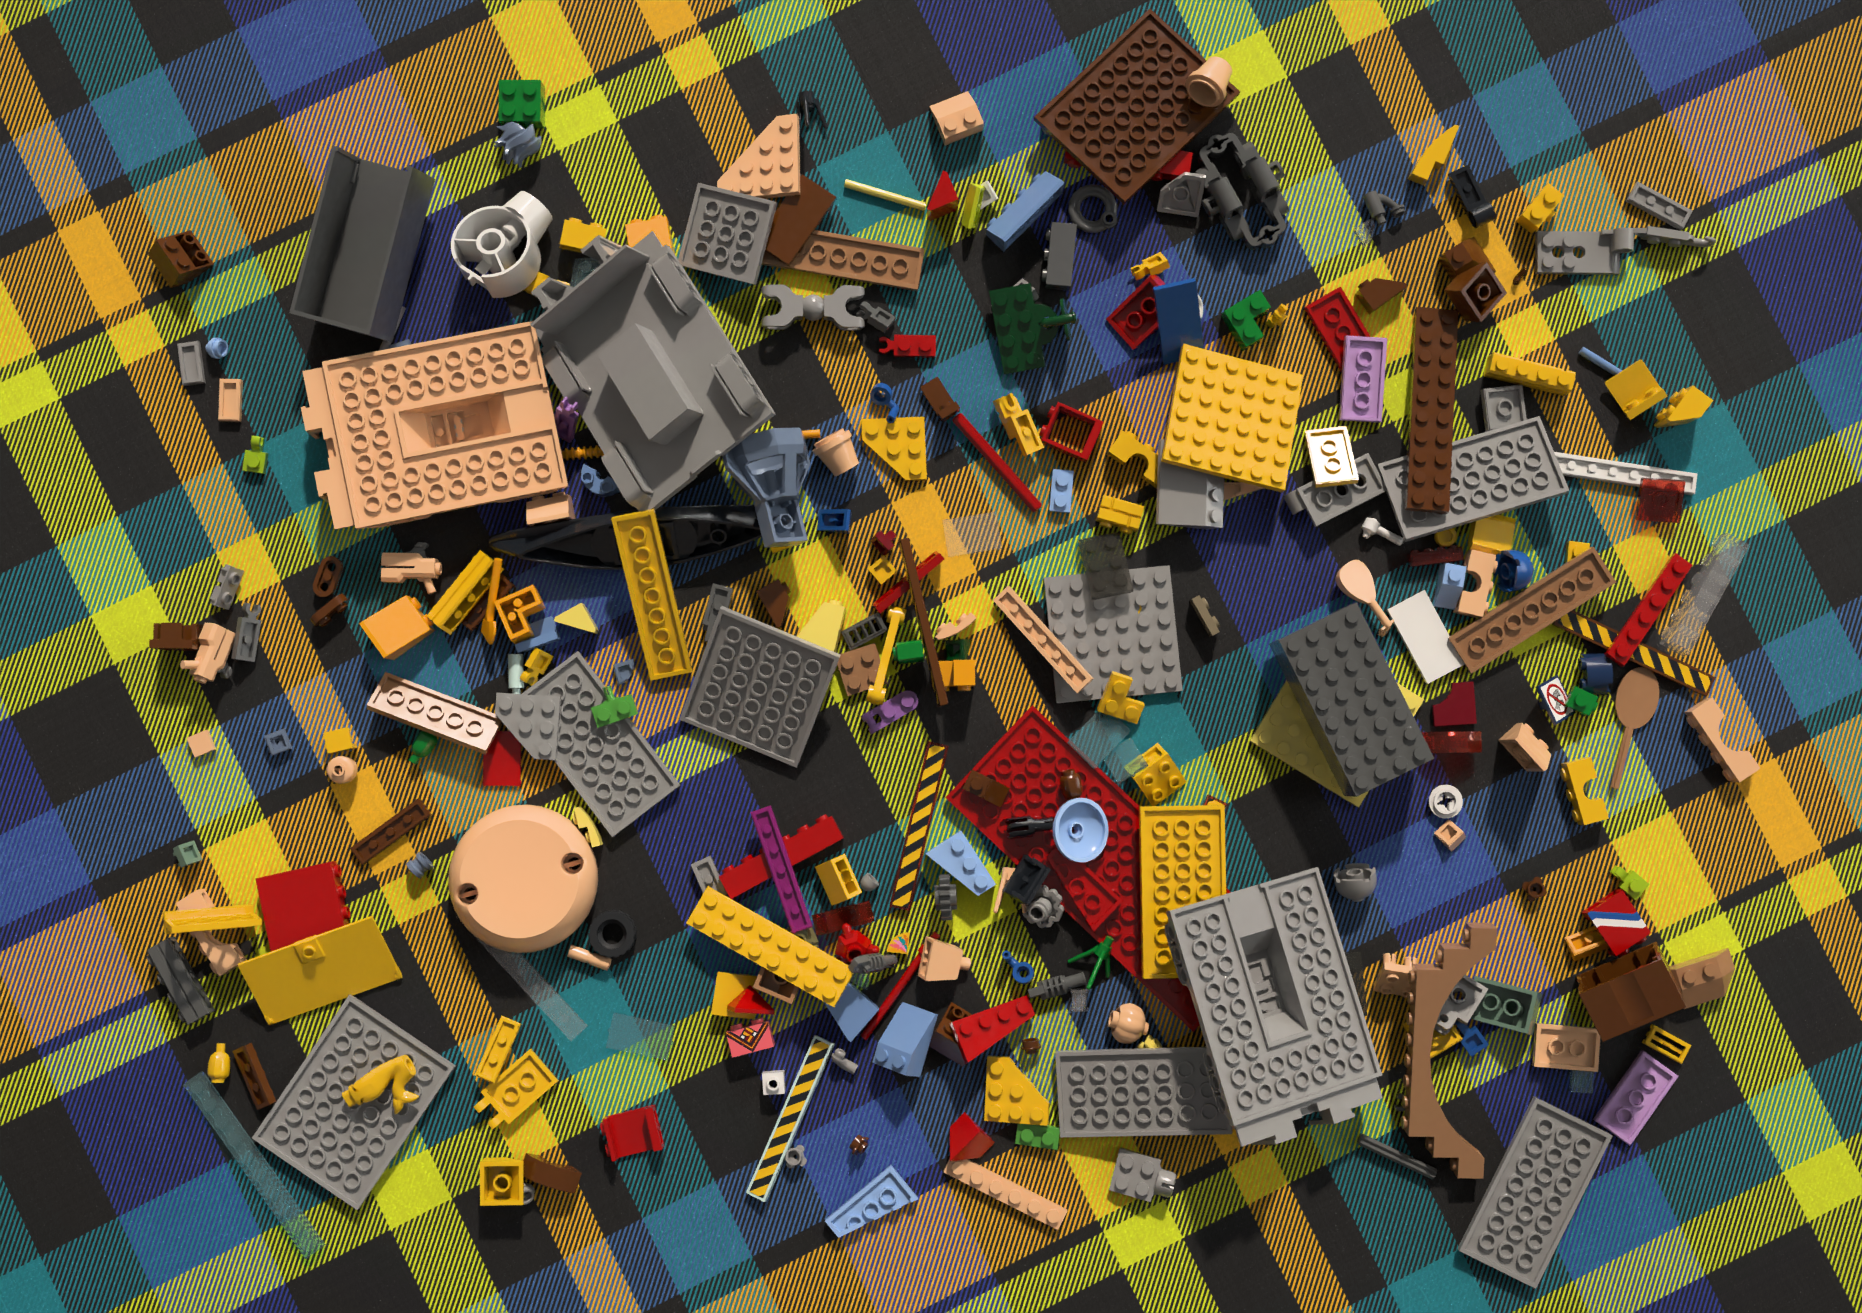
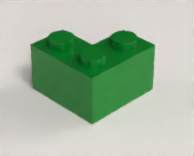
(1241, 319)

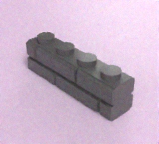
(180, 980)

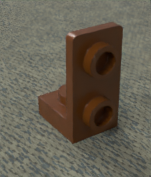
(940, 399)

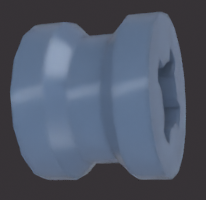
(419, 865)

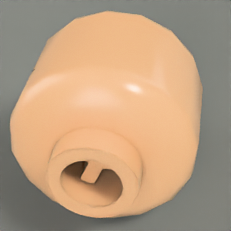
(342, 769)

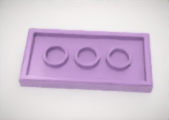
(1362, 379)
(1635, 1097)

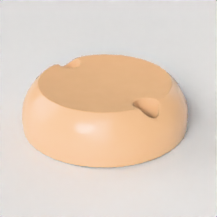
(523, 878)

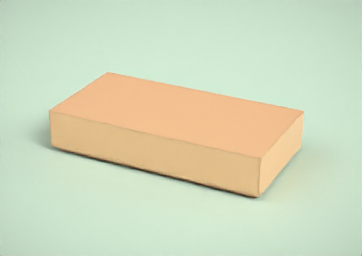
(230, 400)

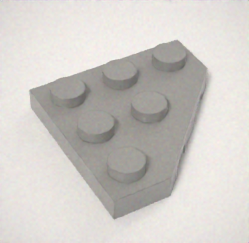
(532, 721)

